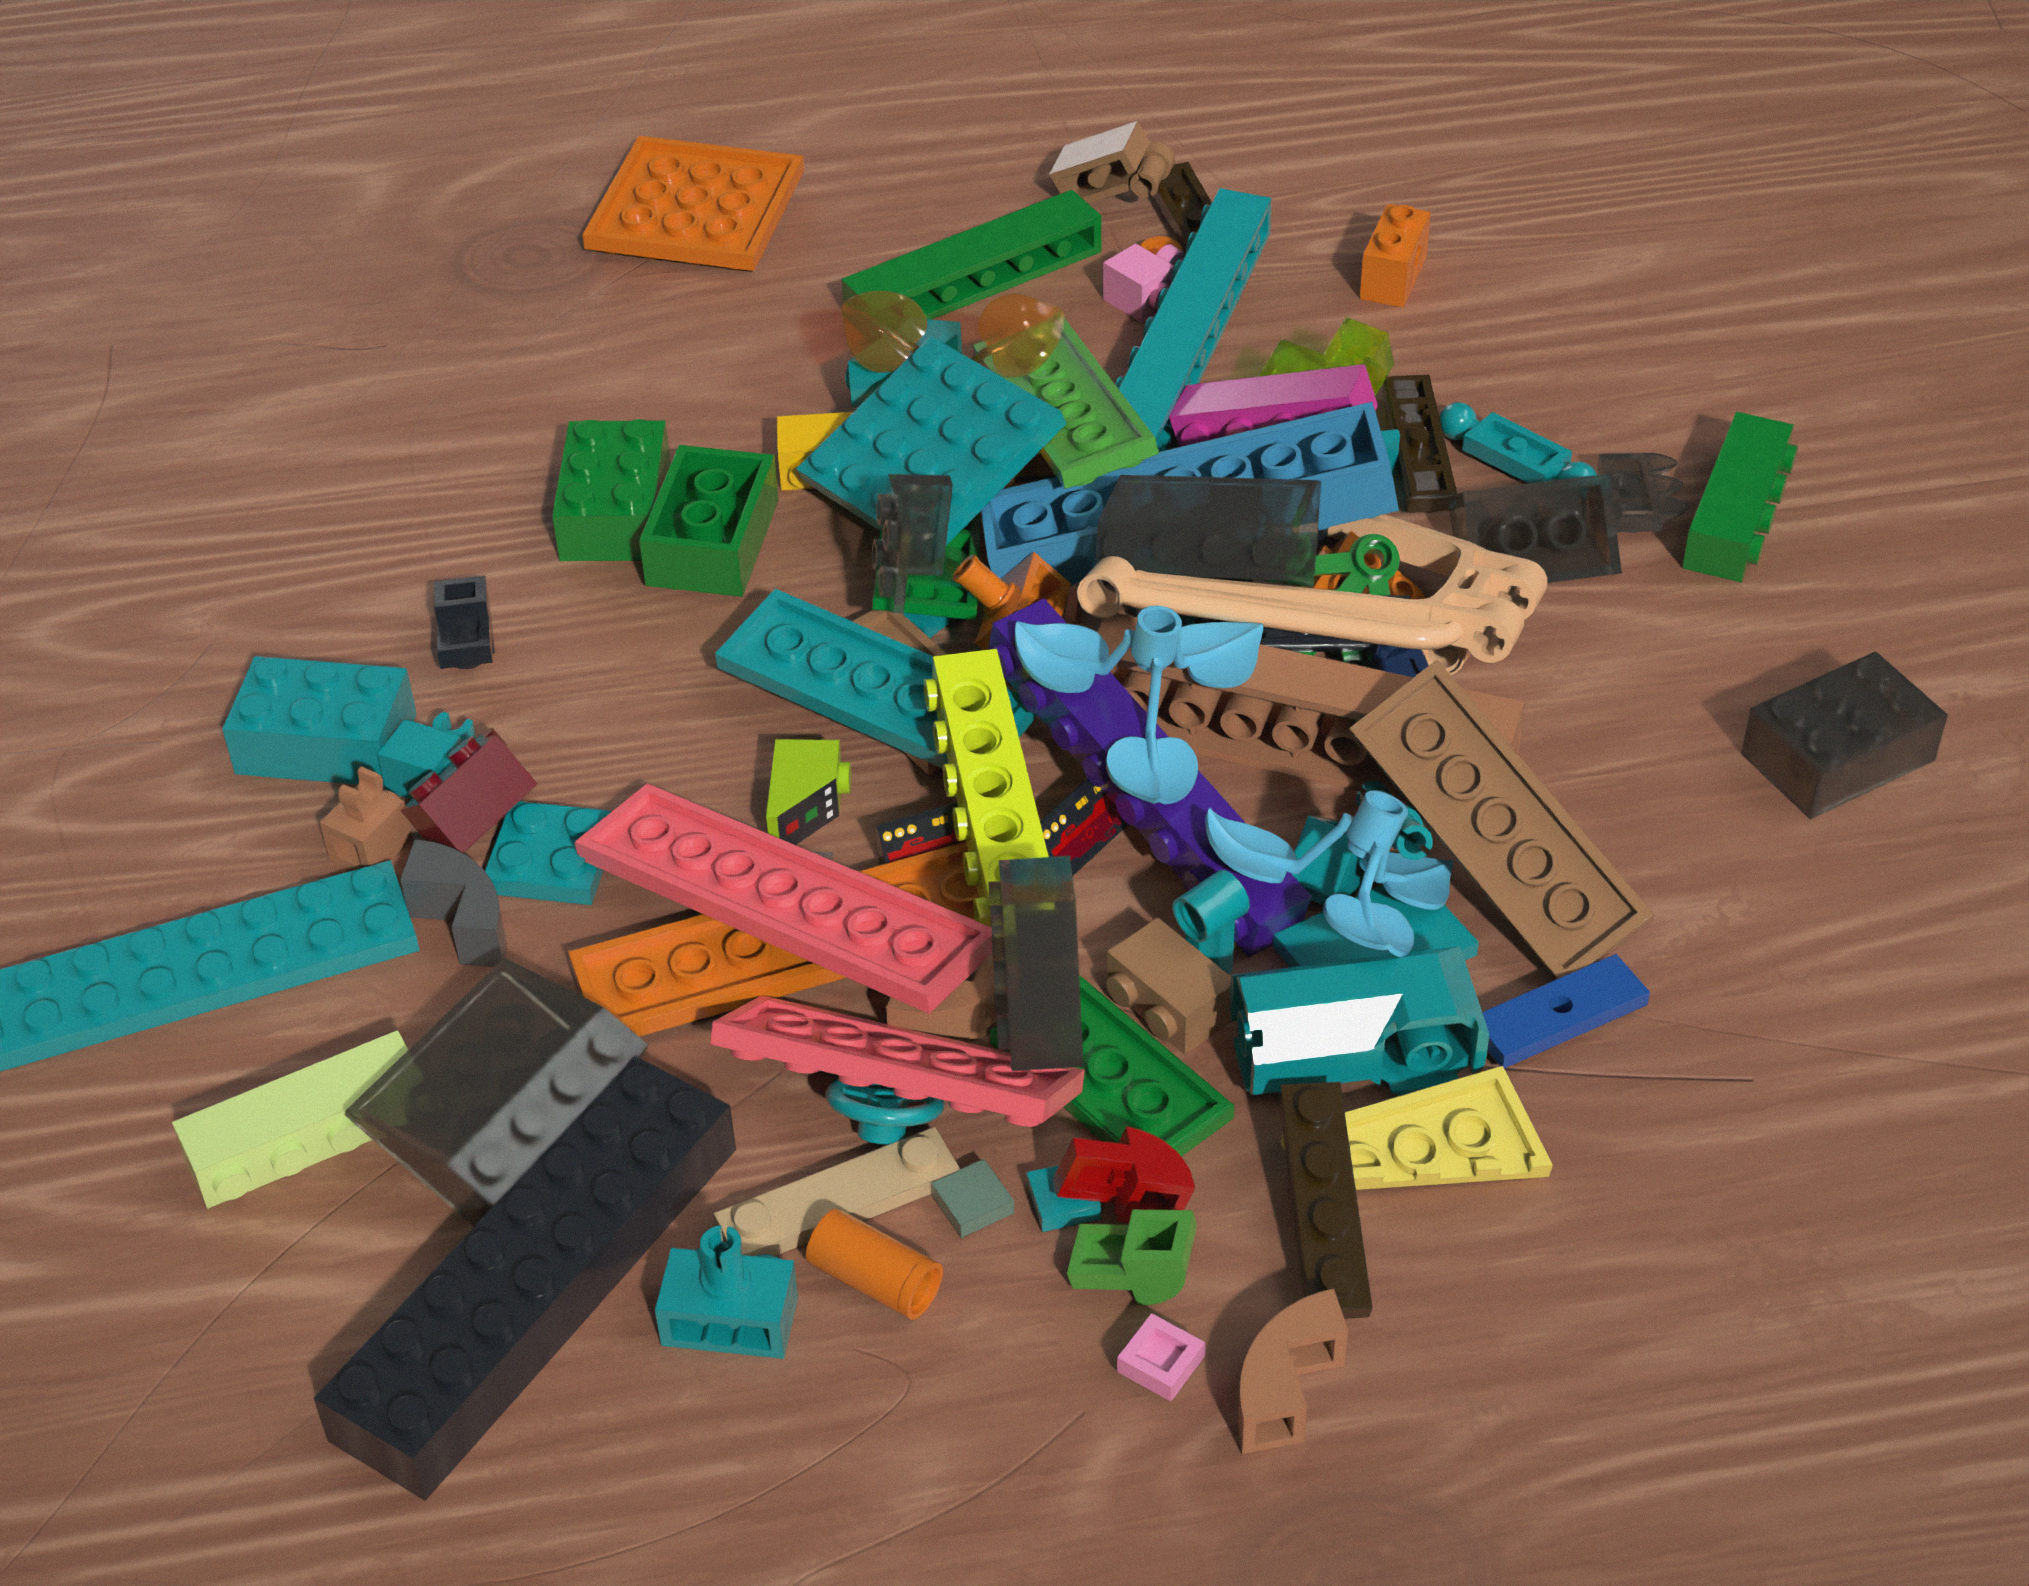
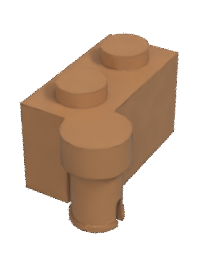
(1113, 164)

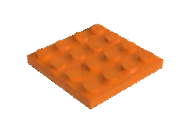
(694, 203)

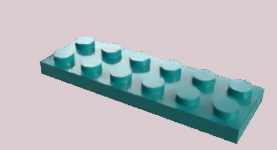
(842, 672)

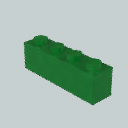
(1740, 497)

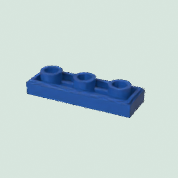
(1563, 1010)

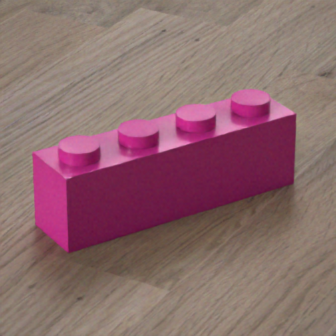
(1252, 403)

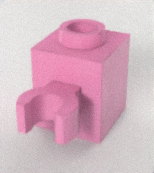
(1137, 277)

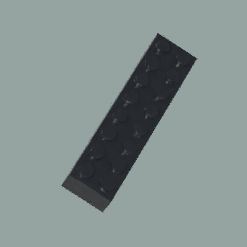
(525, 1277)

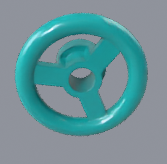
(881, 1112)

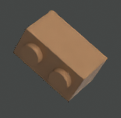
(1169, 985)

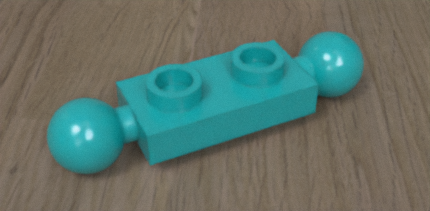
(1510, 446)

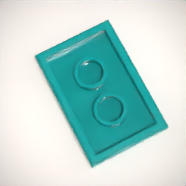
(1317, 942)

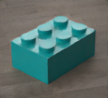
(315, 718)

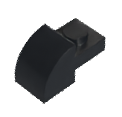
(463, 623)

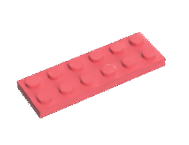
(895, 1057)

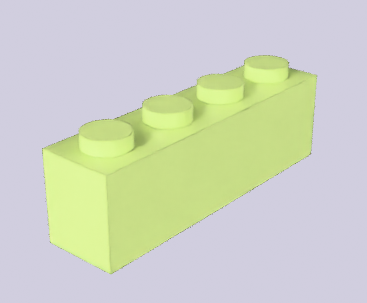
(282, 1123)

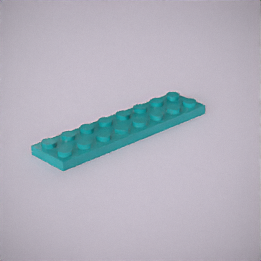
(202, 963)

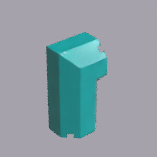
(1359, 1021)

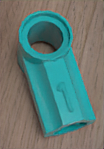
(1209, 916)

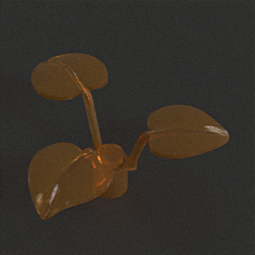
(1016, 328)

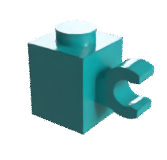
(419, 750)

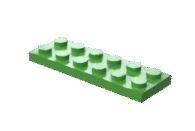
(1101, 423)

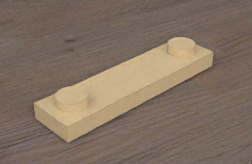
(858, 1187)

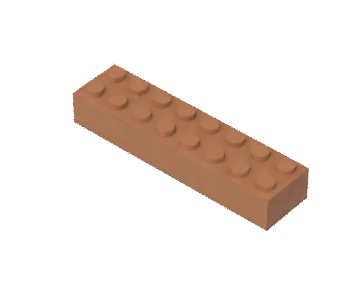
(1287, 714)

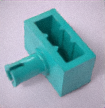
(726, 1299)

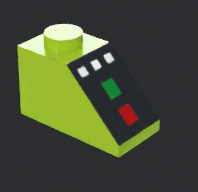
(805, 787)

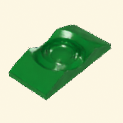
(941, 594)

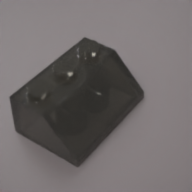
(1555, 523)

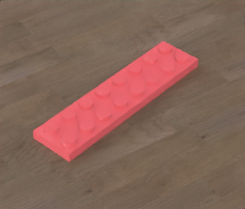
(789, 897)

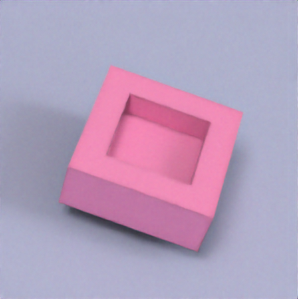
(1161, 1357)

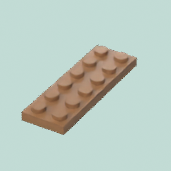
(1501, 823)

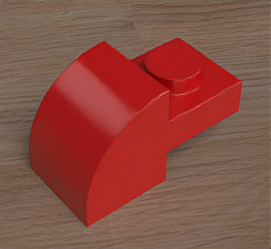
(1132, 1174)

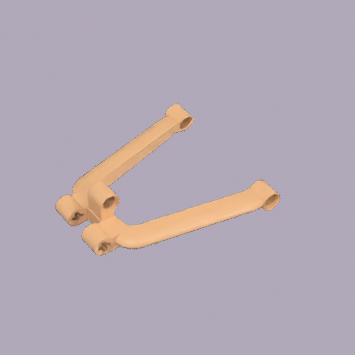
(1460, 614)

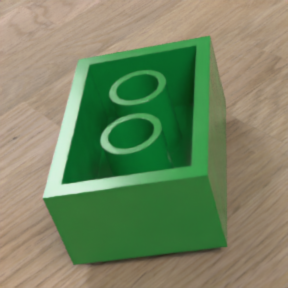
(608, 487)
(709, 520)

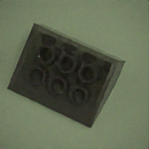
(494, 1085)

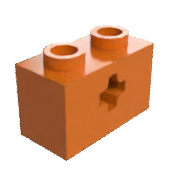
(1395, 255)

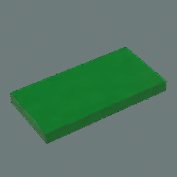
(1138, 1082)

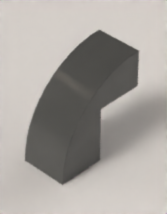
(454, 888)

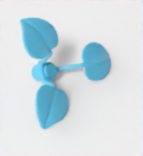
(1214, 653)
(1370, 835)

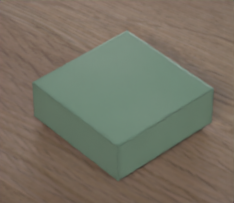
(972, 1198)

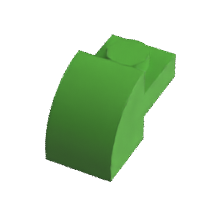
(1141, 1257)

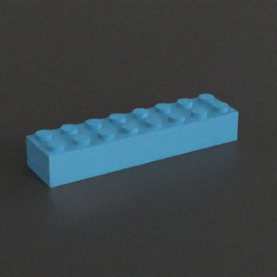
(1334, 447)

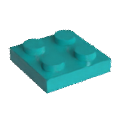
(539, 855)

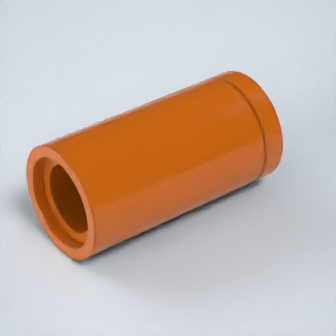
(874, 1263)

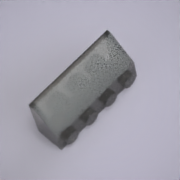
(1214, 527)

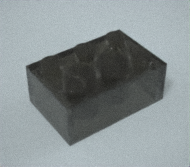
(1843, 734)
(1036, 963)

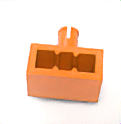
(1019, 588)

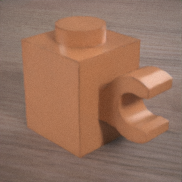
(365, 824)

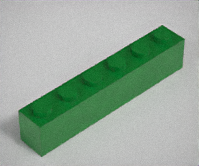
(988, 256)

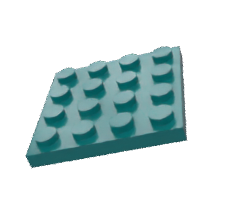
(934, 419)

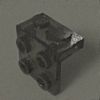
(913, 532)

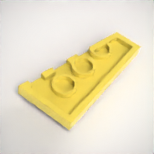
(1446, 1136)

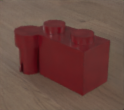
(469, 793)

